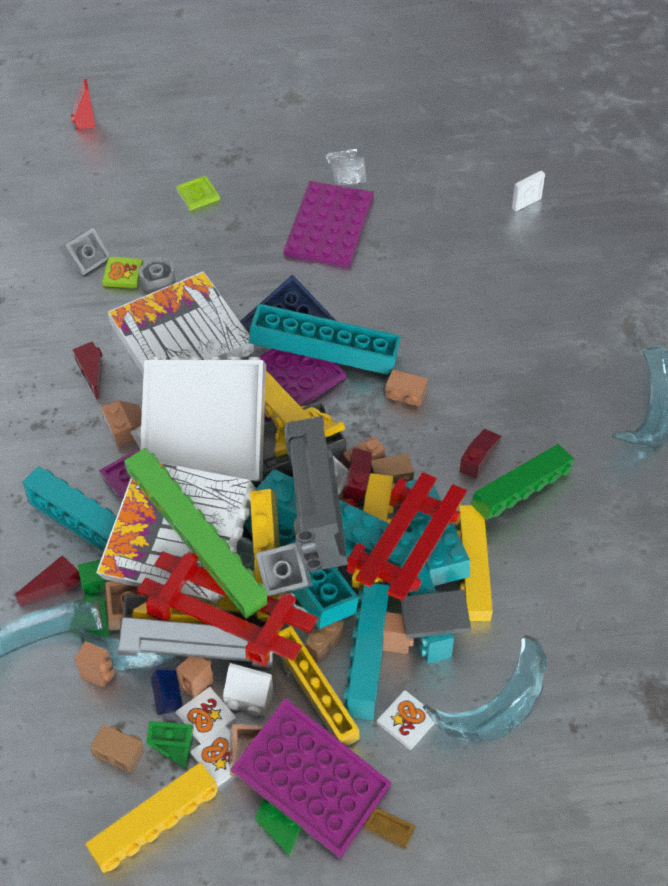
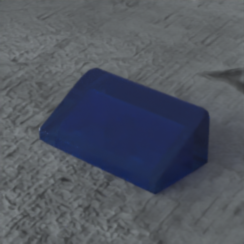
(166, 691)

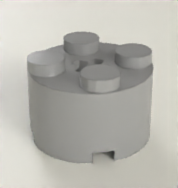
(156, 274)

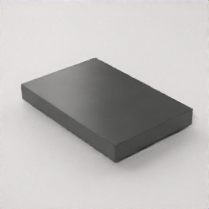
(435, 614)

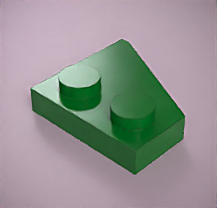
(278, 826)

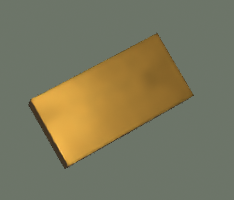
(389, 827)

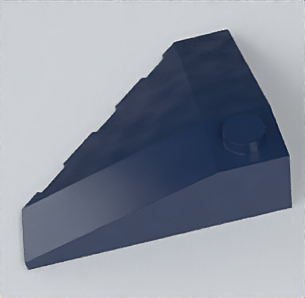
(293, 297)

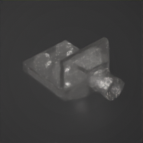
(347, 167)

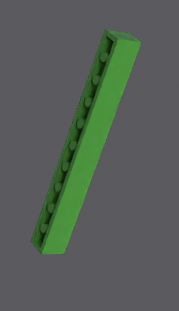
(196, 533)

